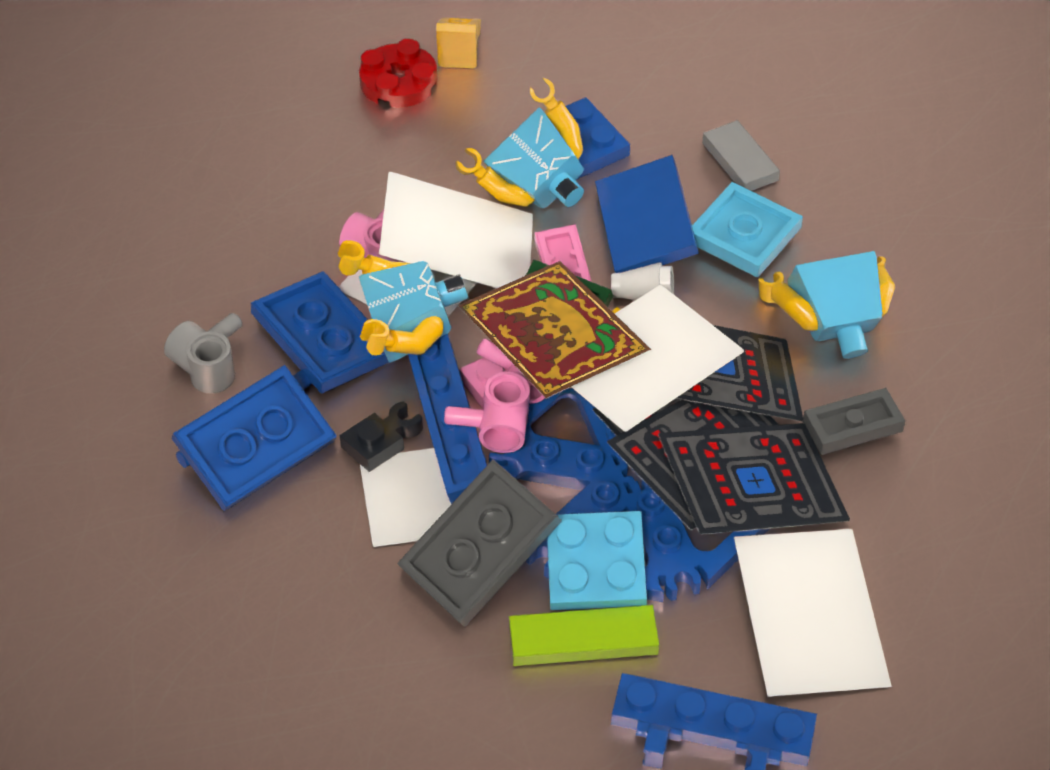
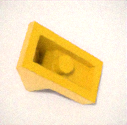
(457, 42)

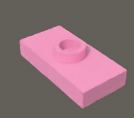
(564, 246)

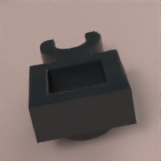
(380, 439)

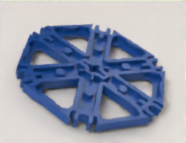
(607, 488)

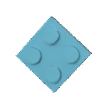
(745, 229)
(597, 561)

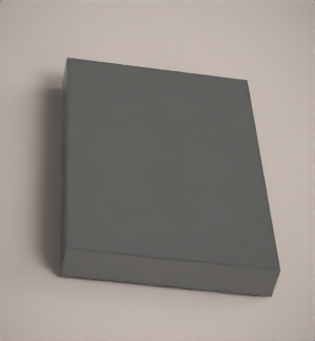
(479, 542)

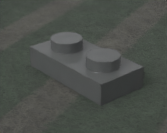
(853, 421)

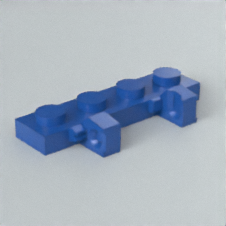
(713, 719)

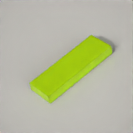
(583, 635)

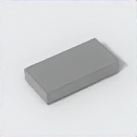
(740, 156)

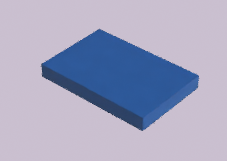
(646, 216)
(318, 331)
(254, 437)

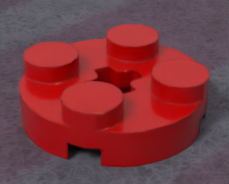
(379, 72)

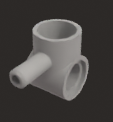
(205, 353)

